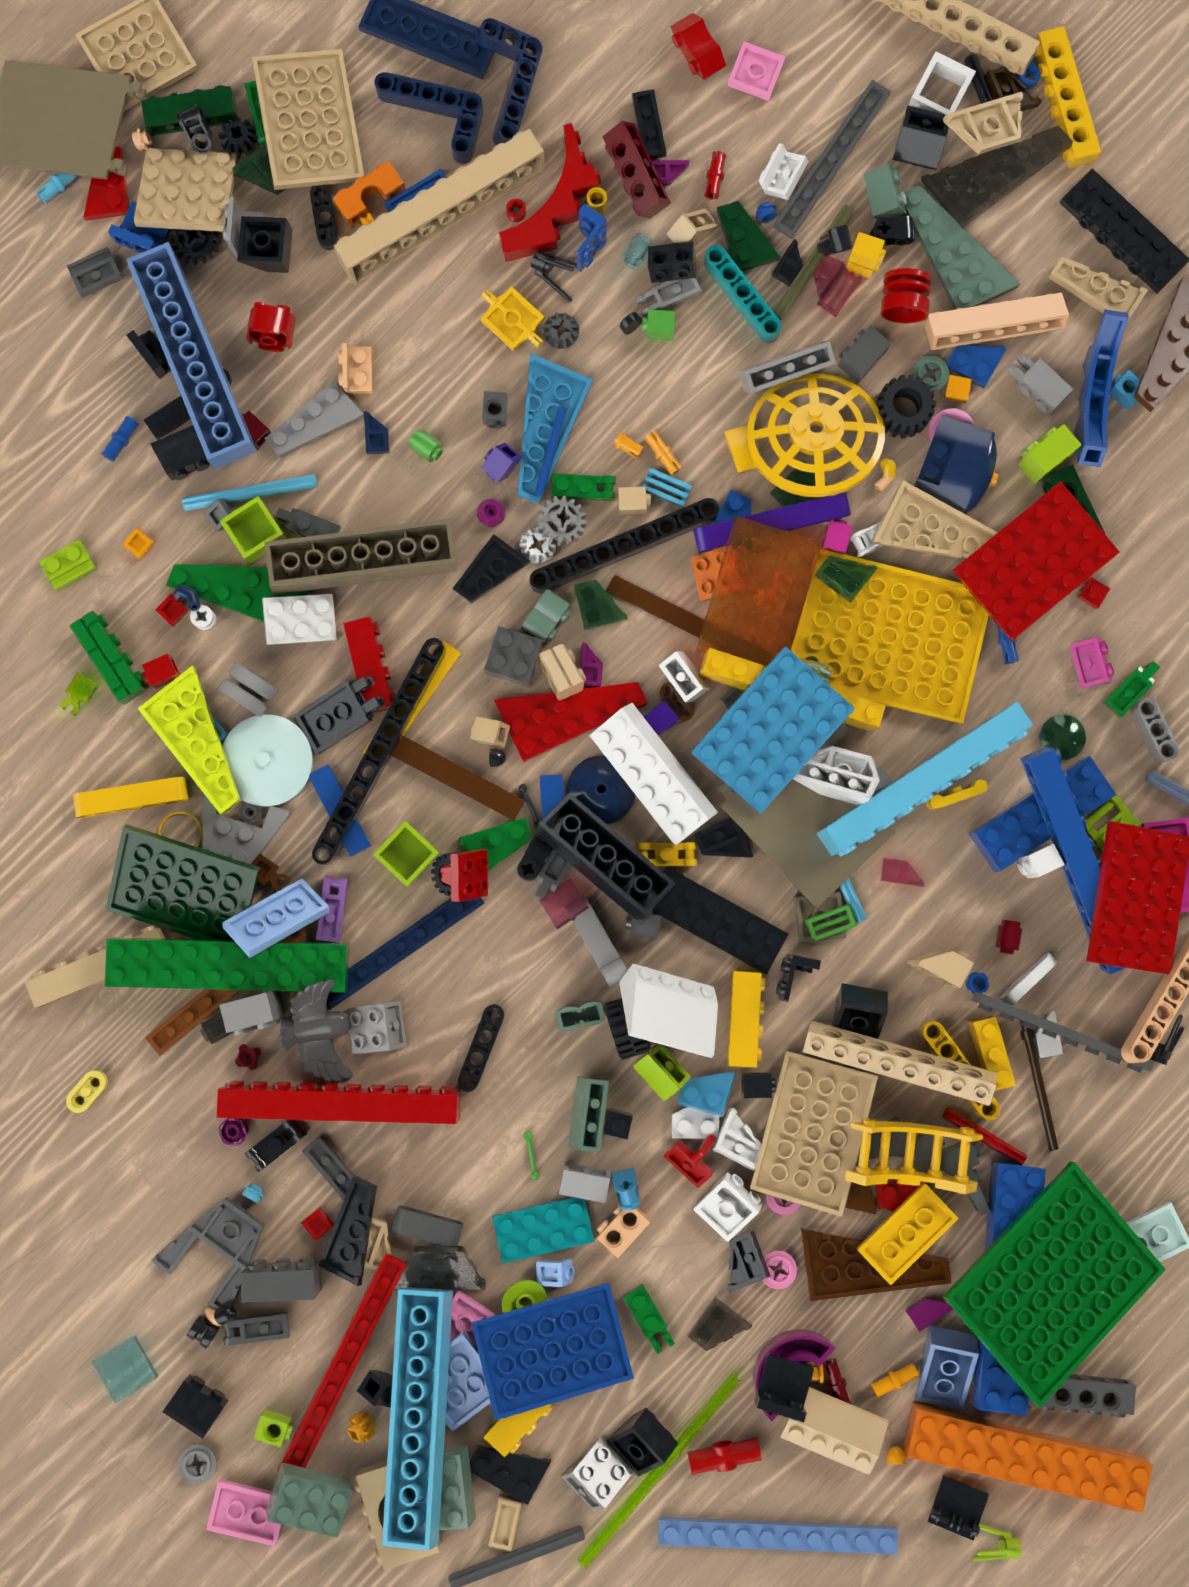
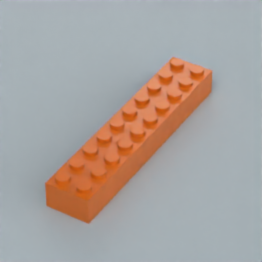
(1027, 1457)

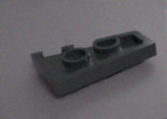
(489, 569)
(513, 1474)

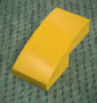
(738, 447)

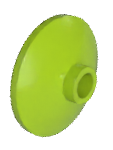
(525, 1288)

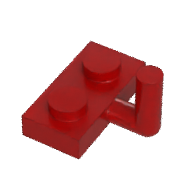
(690, 1163)

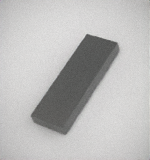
(329, 1165)

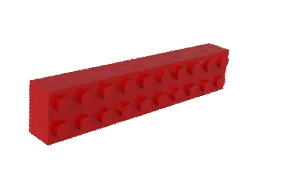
(337, 1103)

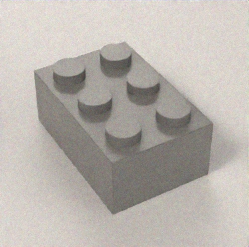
(252, 1012)

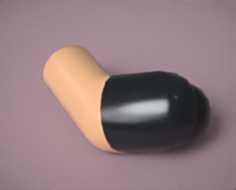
(221, 1315)

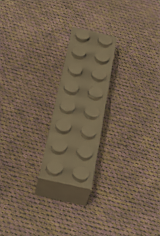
(360, 556)

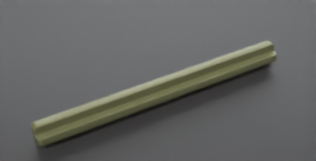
(809, 268)

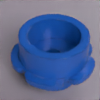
(766, 212)
(983, 982)

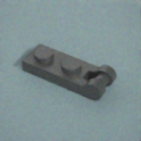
(257, 1328)

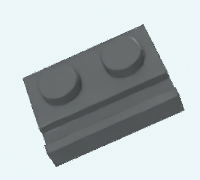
(94, 272)

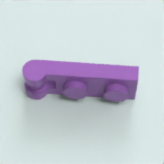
(331, 924)

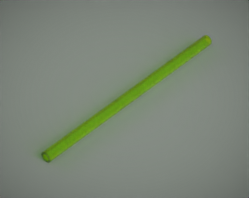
(657, 1473)

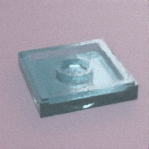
(125, 1369)

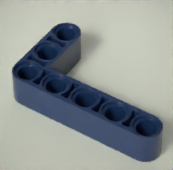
(517, 81)
(437, 105)

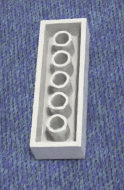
(653, 773)

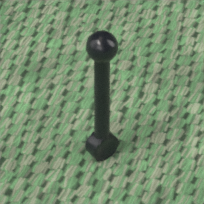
(523, 789)

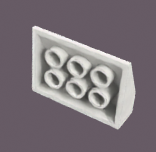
(669, 1010)

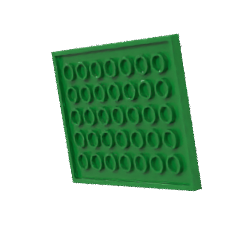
(1054, 1284)

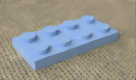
(275, 917)

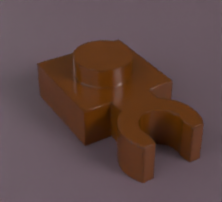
(268, 872)

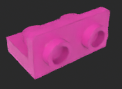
(1092, 662)

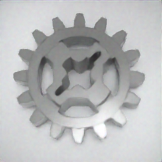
(570, 517)

